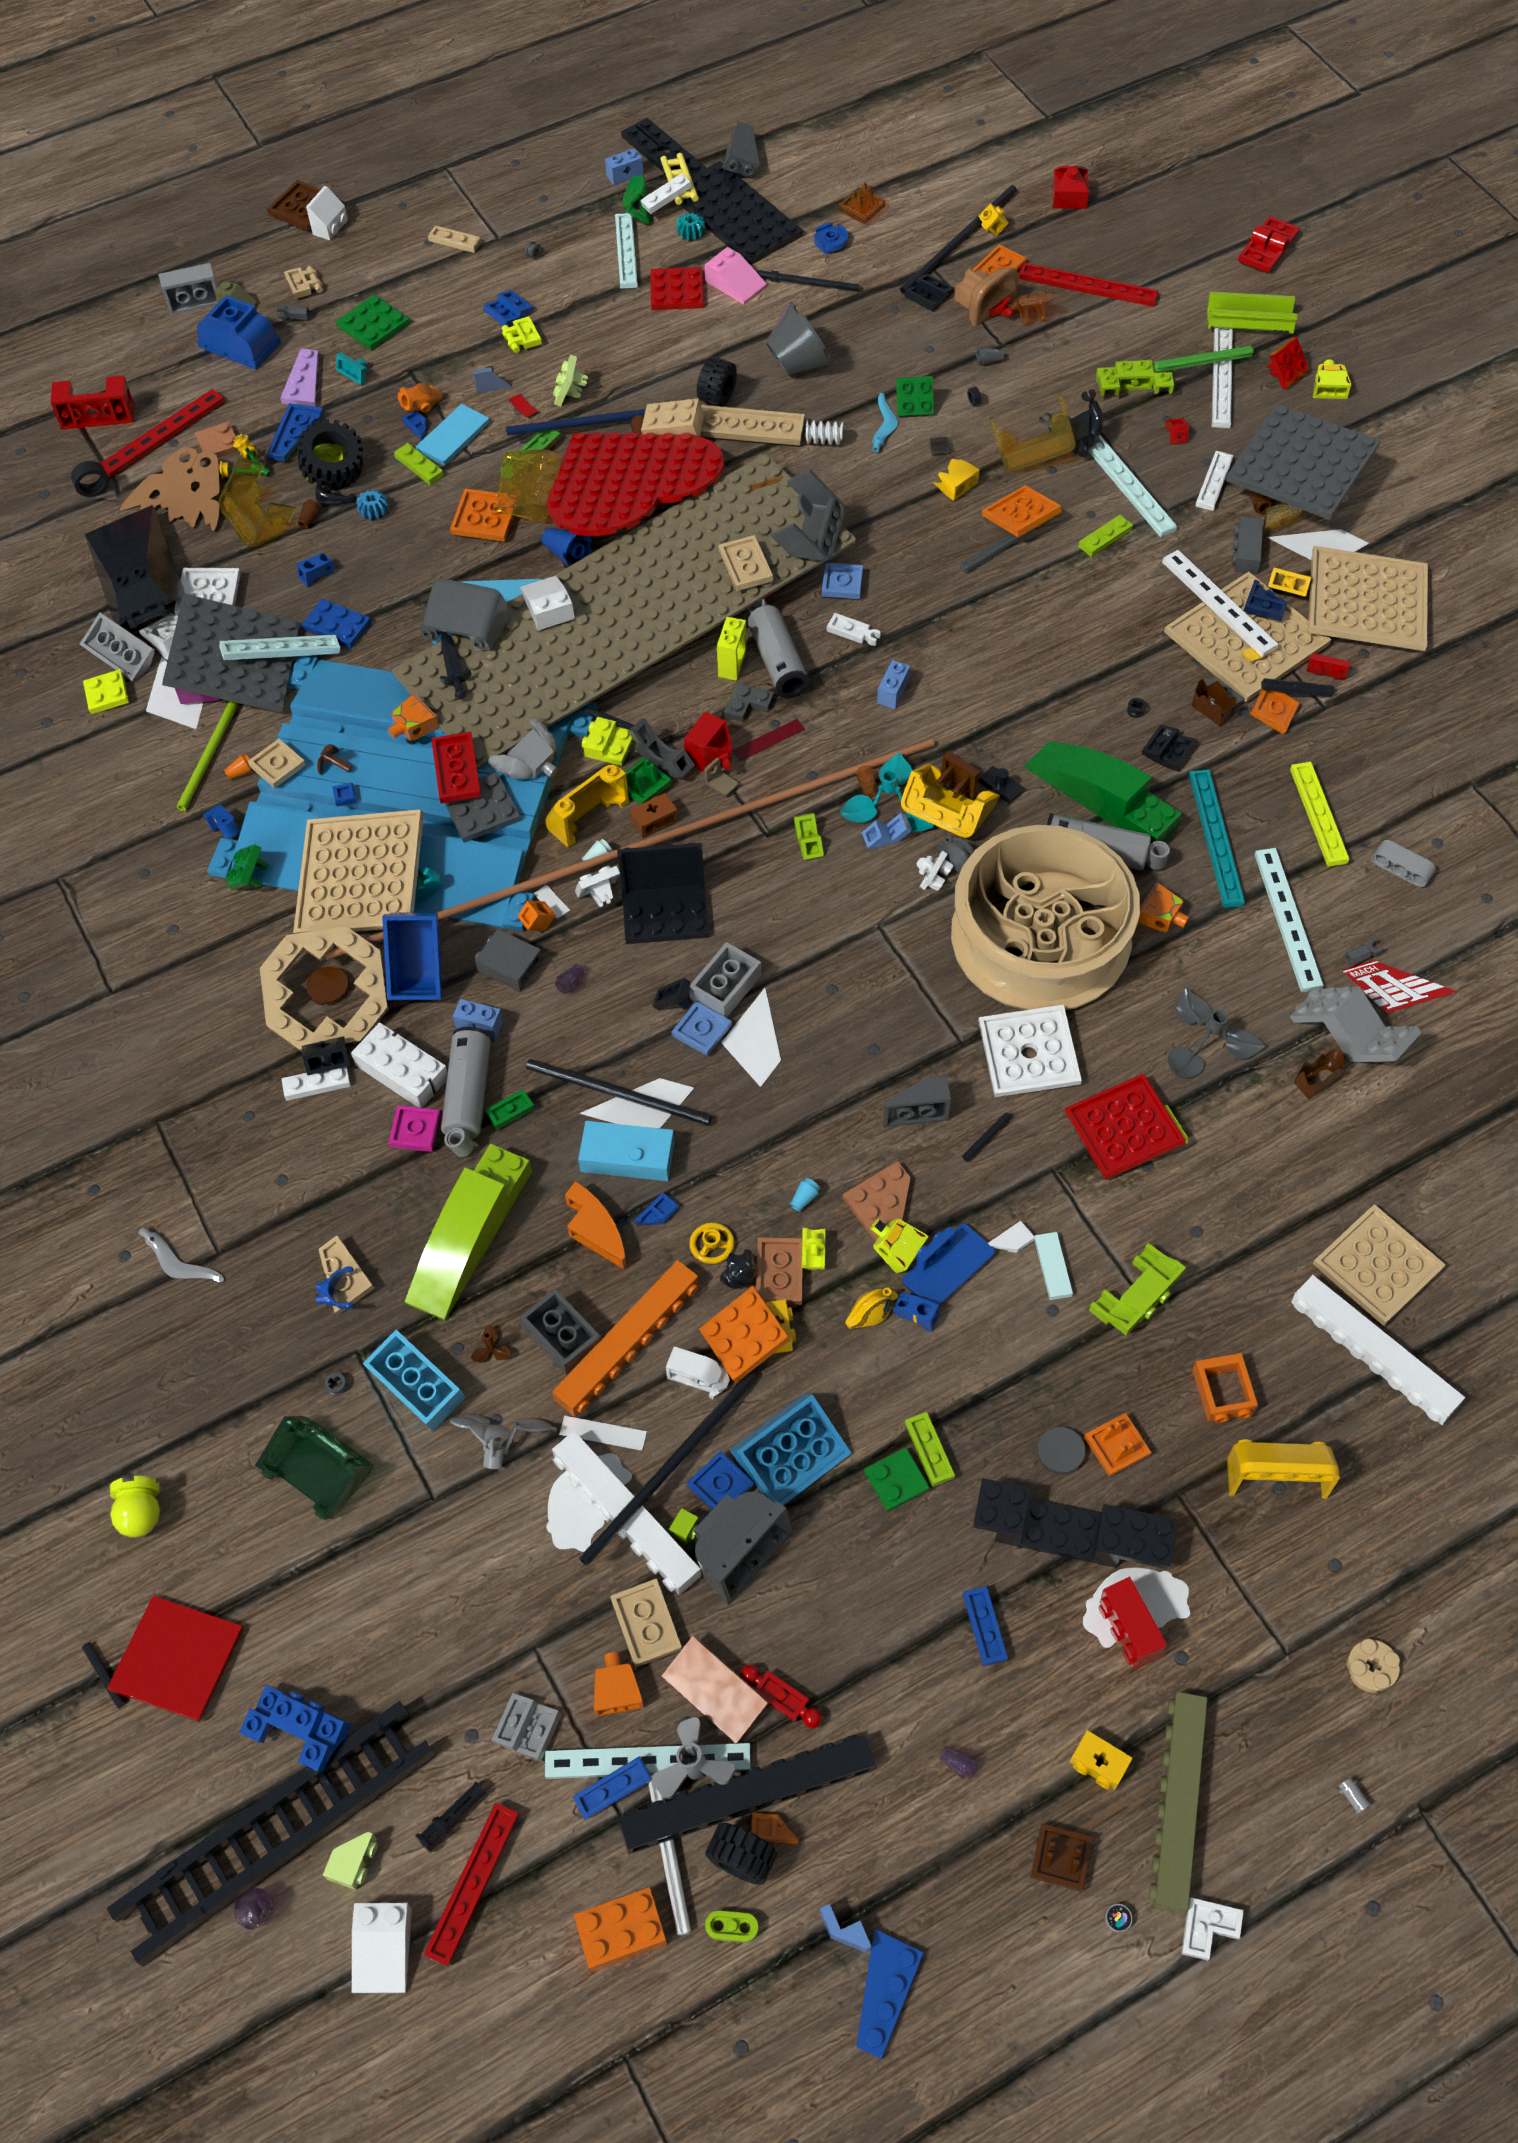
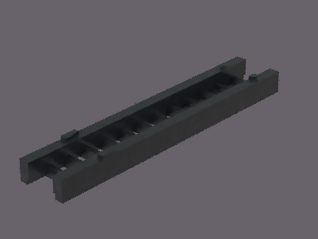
(286, 1851)

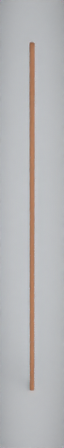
(658, 838)

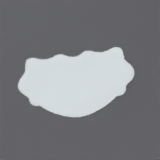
(571, 1515)
(1160, 1591)

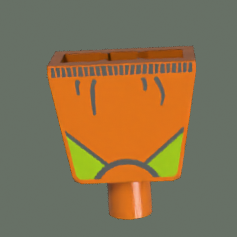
(413, 719)
(1162, 910)

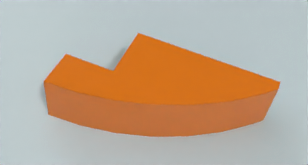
(594, 1225)

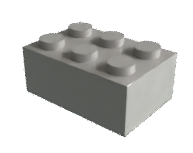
(189, 288)
(725, 980)

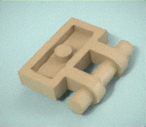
(298, 281)

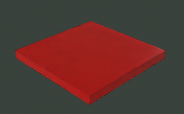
(1124, 1126)
(175, 1658)

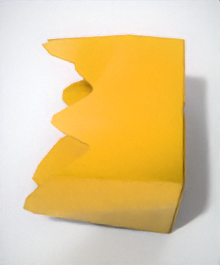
(960, 479)

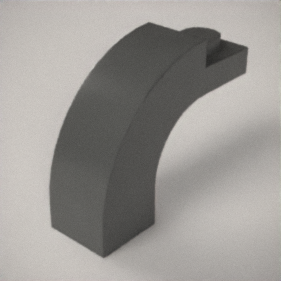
(668, 760)

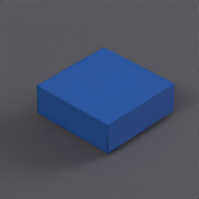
(344, 794)

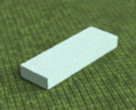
(1053, 1266)

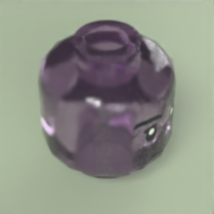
(254, 1908)

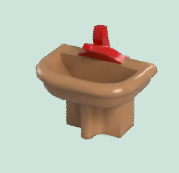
(987, 294)

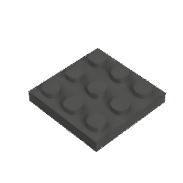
(485, 813)

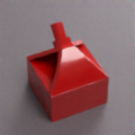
(1070, 187)
(707, 741)

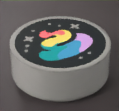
(1118, 1918)

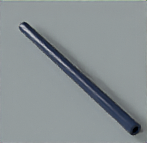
(573, 422)

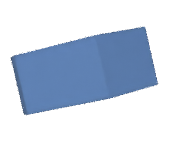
(883, 834)
(852, 1935)

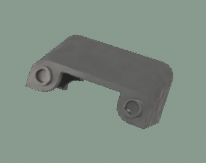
(465, 611)

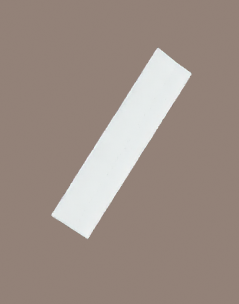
(604, 1433)

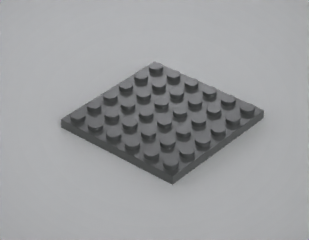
(1303, 461)
(198, 665)

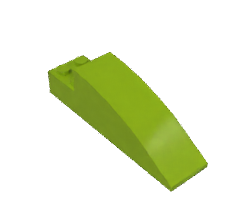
(466, 1229)

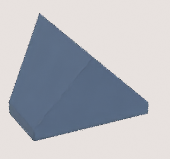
(487, 381)

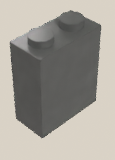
(508, 960)

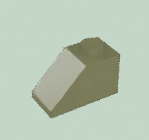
(234, 291)

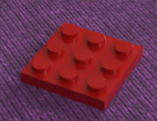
(676, 288)

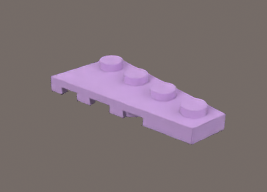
(302, 380)

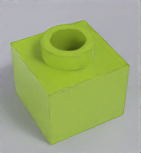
(683, 1527)

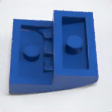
(508, 308)

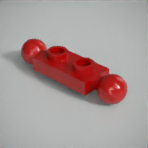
(782, 1696)

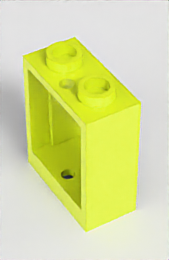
(731, 648)

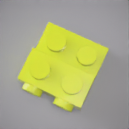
(607, 742)

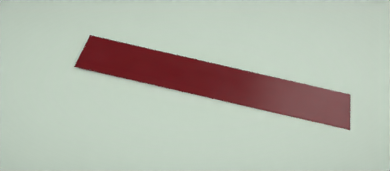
(768, 739)

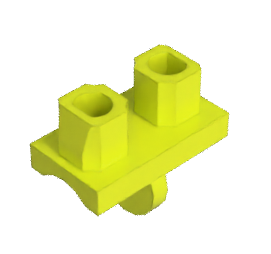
(813, 1249)

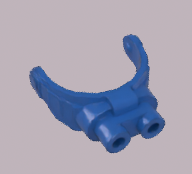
(327, 1288)

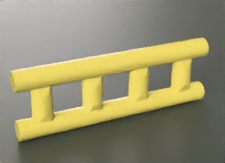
(684, 170)

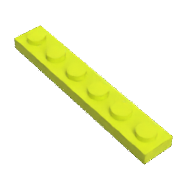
(1319, 814)

